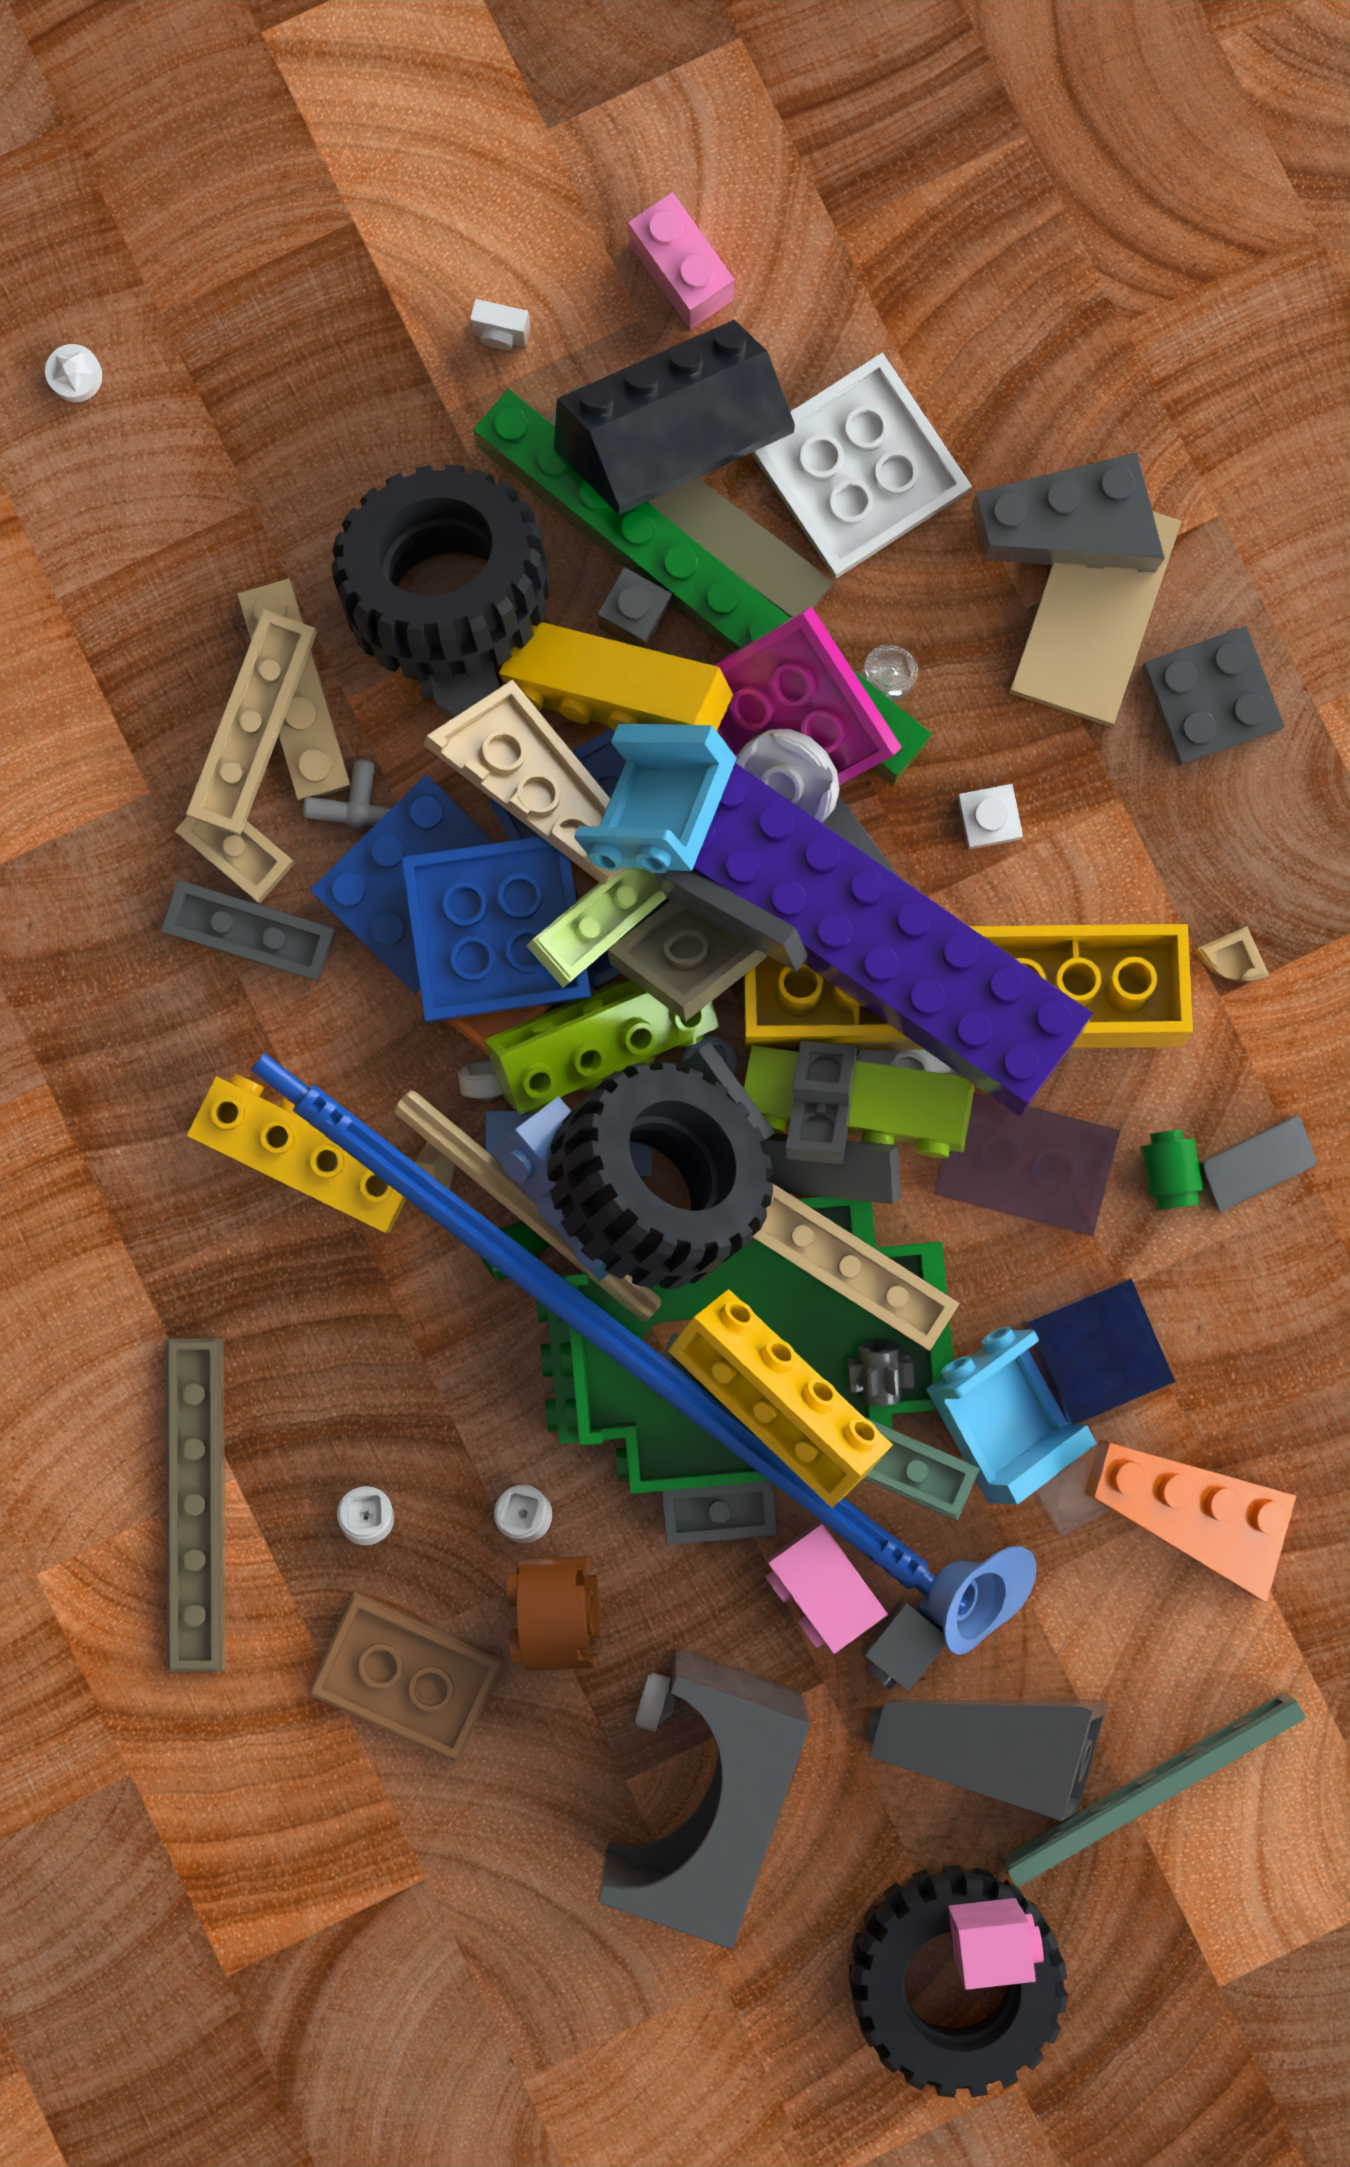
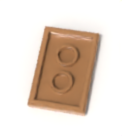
(406, 1676)

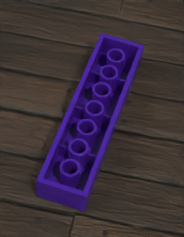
(892, 945)

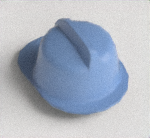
(992, 1594)

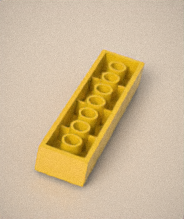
(1124, 974)

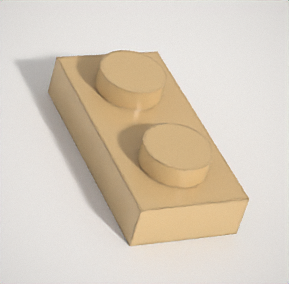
(246, 859)

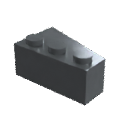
(1072, 516)

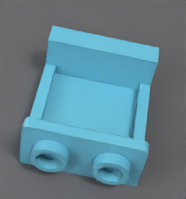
(661, 798)
(1007, 1417)

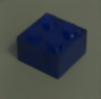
(1099, 1351)

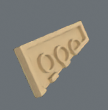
(526, 769)

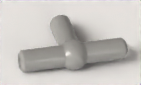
(357, 811)

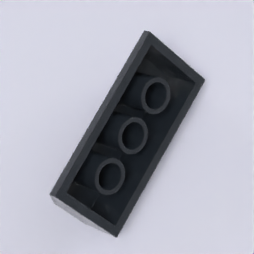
(672, 417)

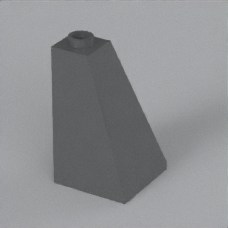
(1004, 1749)

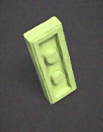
(596, 923)

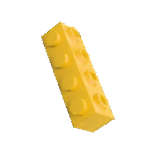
(615, 681)
(291, 1151)
(780, 1397)

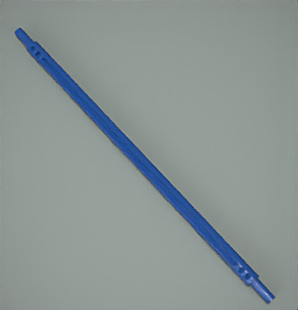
(588, 1319)

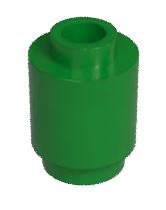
(1171, 1170)

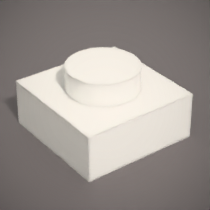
(500, 325)
(990, 816)

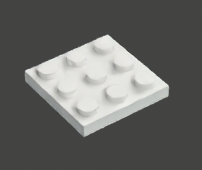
(861, 466)

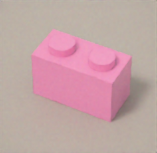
(681, 260)
(825, 1587)
(994, 1943)

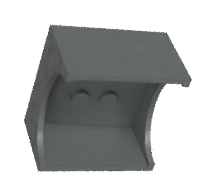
(709, 1865)

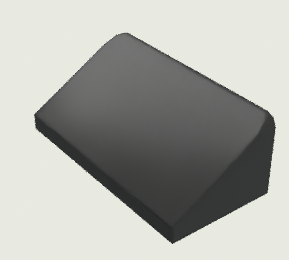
(1257, 1163)

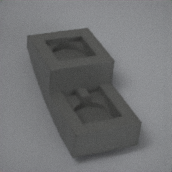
(821, 1102)

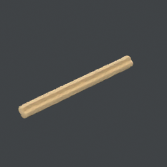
(490, 1175)

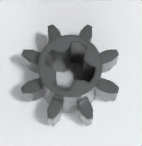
(880, 1372)

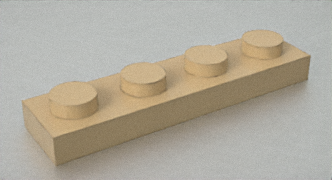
(251, 722)
(308, 728)
(855, 1269)

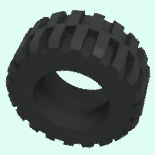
(430, 517)
(620, 1215)
(936, 2054)

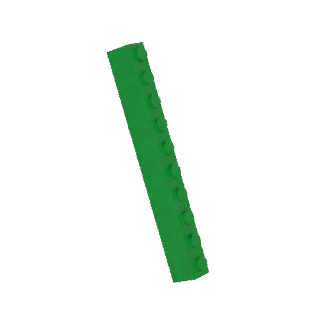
(659, 552)

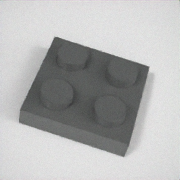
(1212, 696)

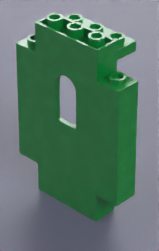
(663, 1446)

